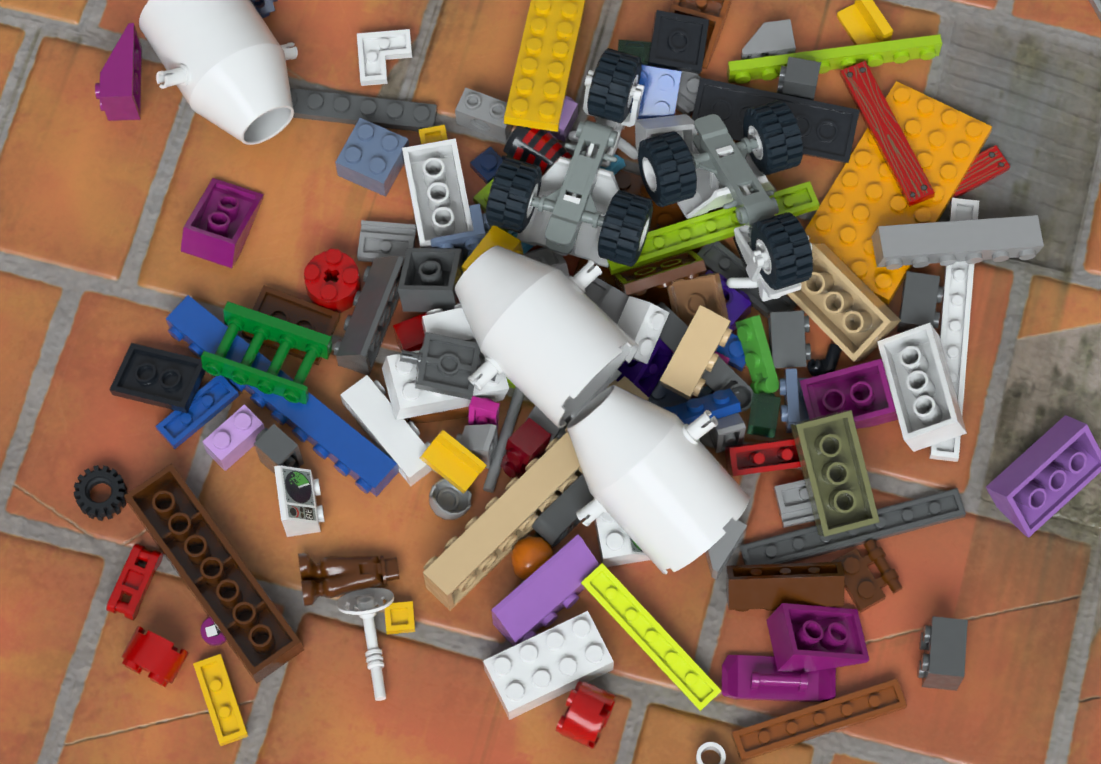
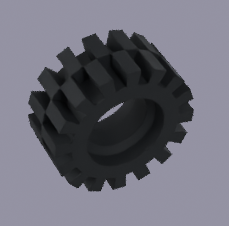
(91, 479)

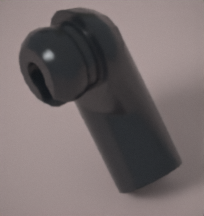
(826, 364)

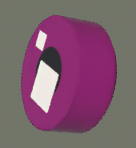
(211, 634)

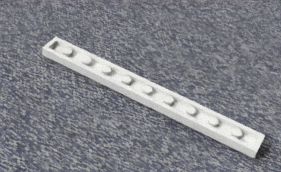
(955, 323)

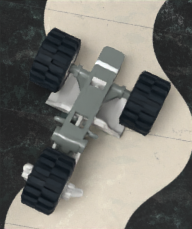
(735, 176)
(576, 202)

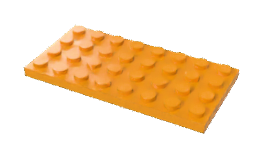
(869, 196)

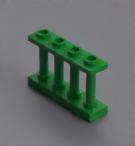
(274, 329)

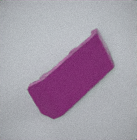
(758, 679)

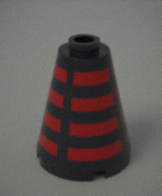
(535, 147)

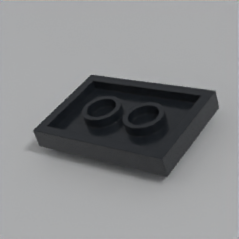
(158, 378)

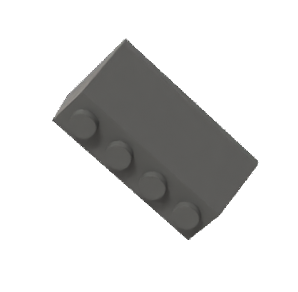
(371, 316)

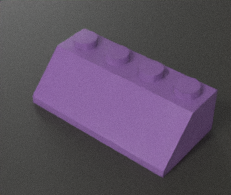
(1047, 475)
(545, 593)

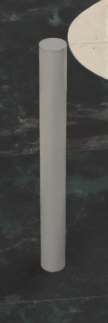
(506, 432)

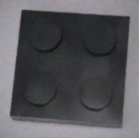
(678, 41)

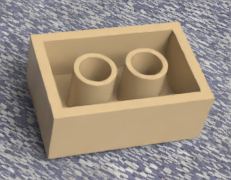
(696, 353)

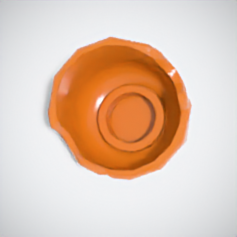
(530, 555)

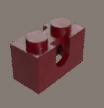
(523, 446)

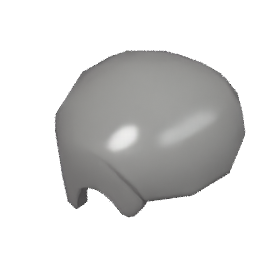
(449, 501)

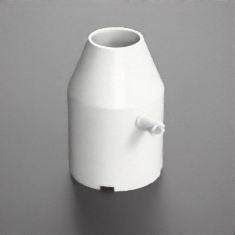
(223, 63)
(541, 331)
(654, 476)

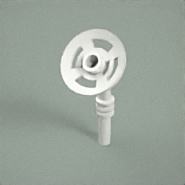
(365, 602)

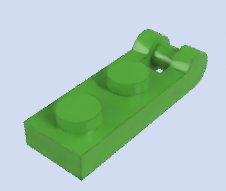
(757, 355)

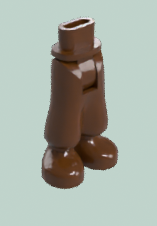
(344, 575)

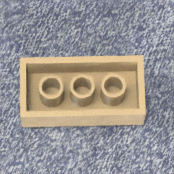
(843, 305)

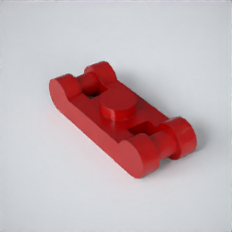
(134, 581)

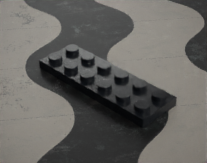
(824, 127)

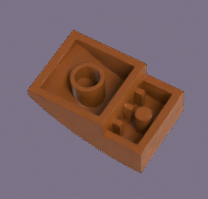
(714, 11)

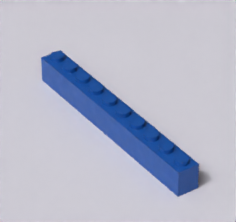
(309, 421)

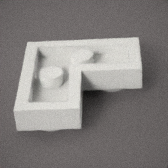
(378, 47)

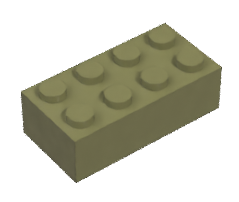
(835, 473)

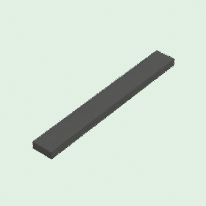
(893, 521)

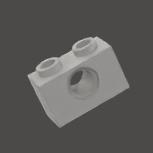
(483, 114)

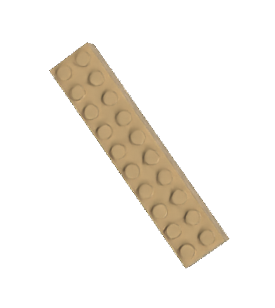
(506, 519)

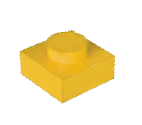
(432, 134)
(400, 618)

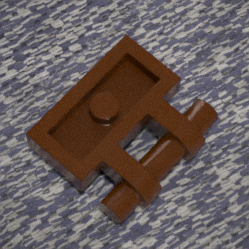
(860, 582)

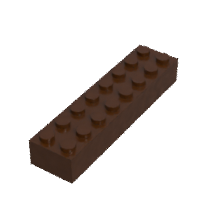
(214, 573)

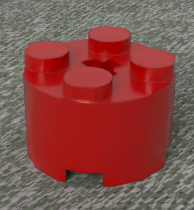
(330, 267)
(154, 656)
(586, 713)

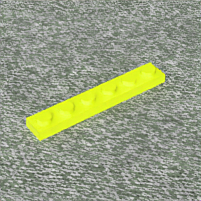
(651, 637)

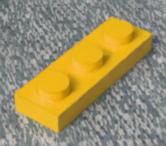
(220, 700)

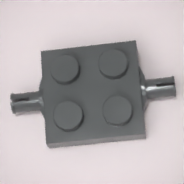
(445, 365)

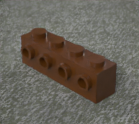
(791, 583)

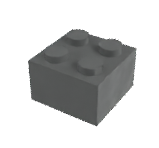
(430, 279)
(943, 654)

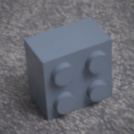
(372, 157)

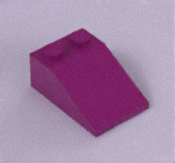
(121, 79)
(221, 223)
(855, 388)
(816, 638)

